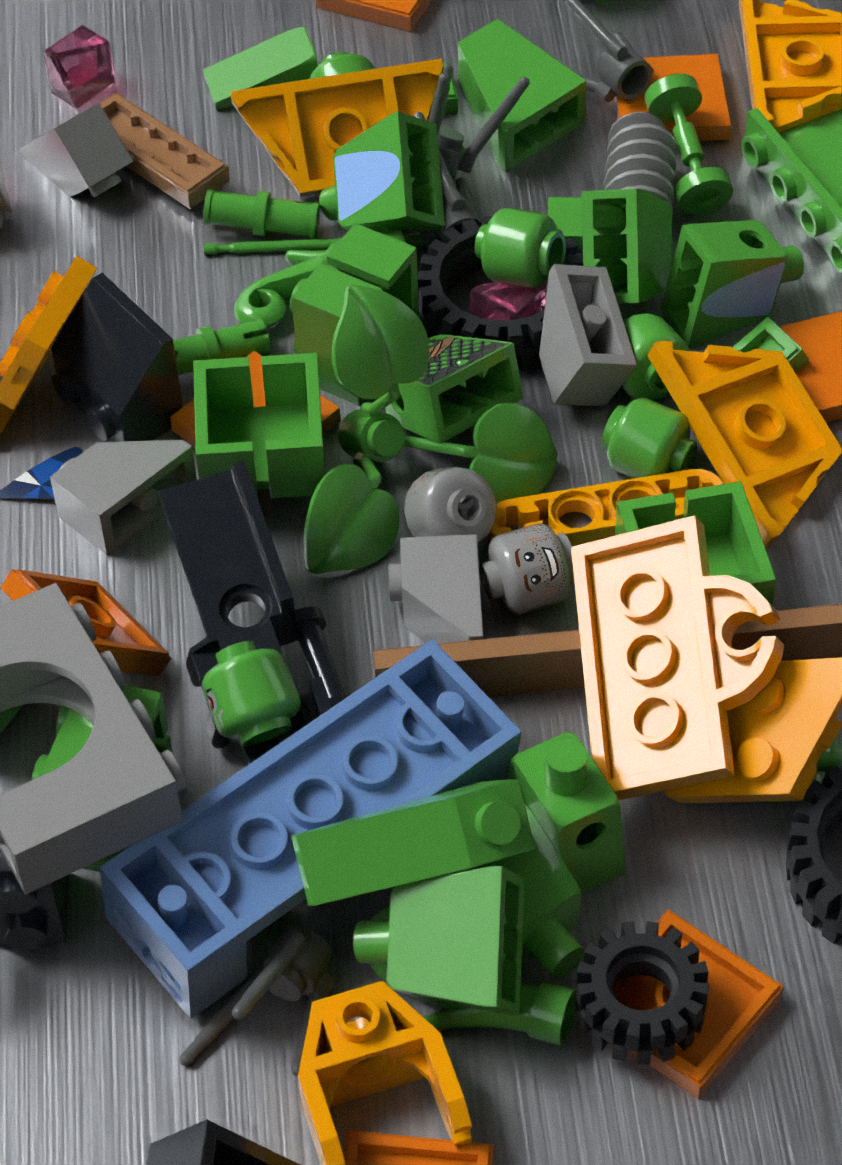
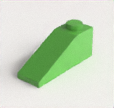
(414, 841)

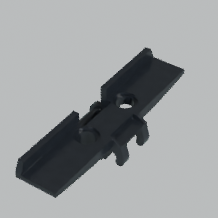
(234, 561)

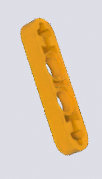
(597, 502)

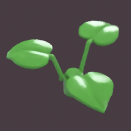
(373, 351)

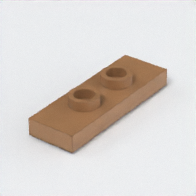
(164, 154)

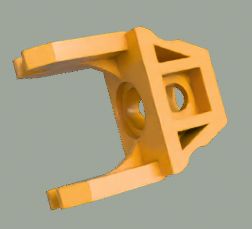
(400, 1049)

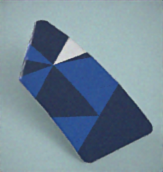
(36, 481)

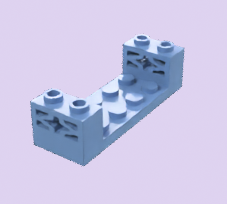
(231, 864)

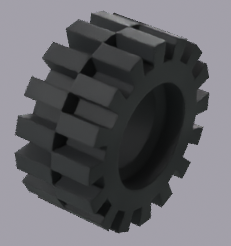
(648, 956)

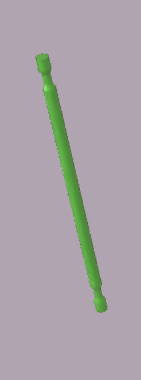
(286, 245)

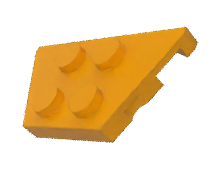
(792, 60)
(313, 117)
(38, 333)
(752, 425)
(778, 736)

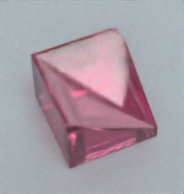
(79, 66)
(506, 301)

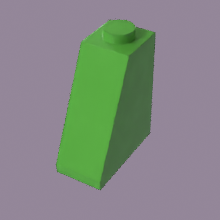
(547, 110)

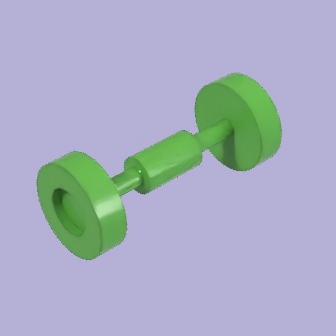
(703, 188)

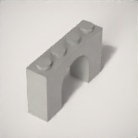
(117, 782)

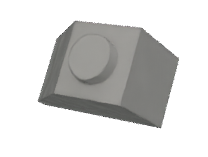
(80, 153)
(583, 337)
(115, 487)
(439, 587)

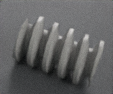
(641, 156)

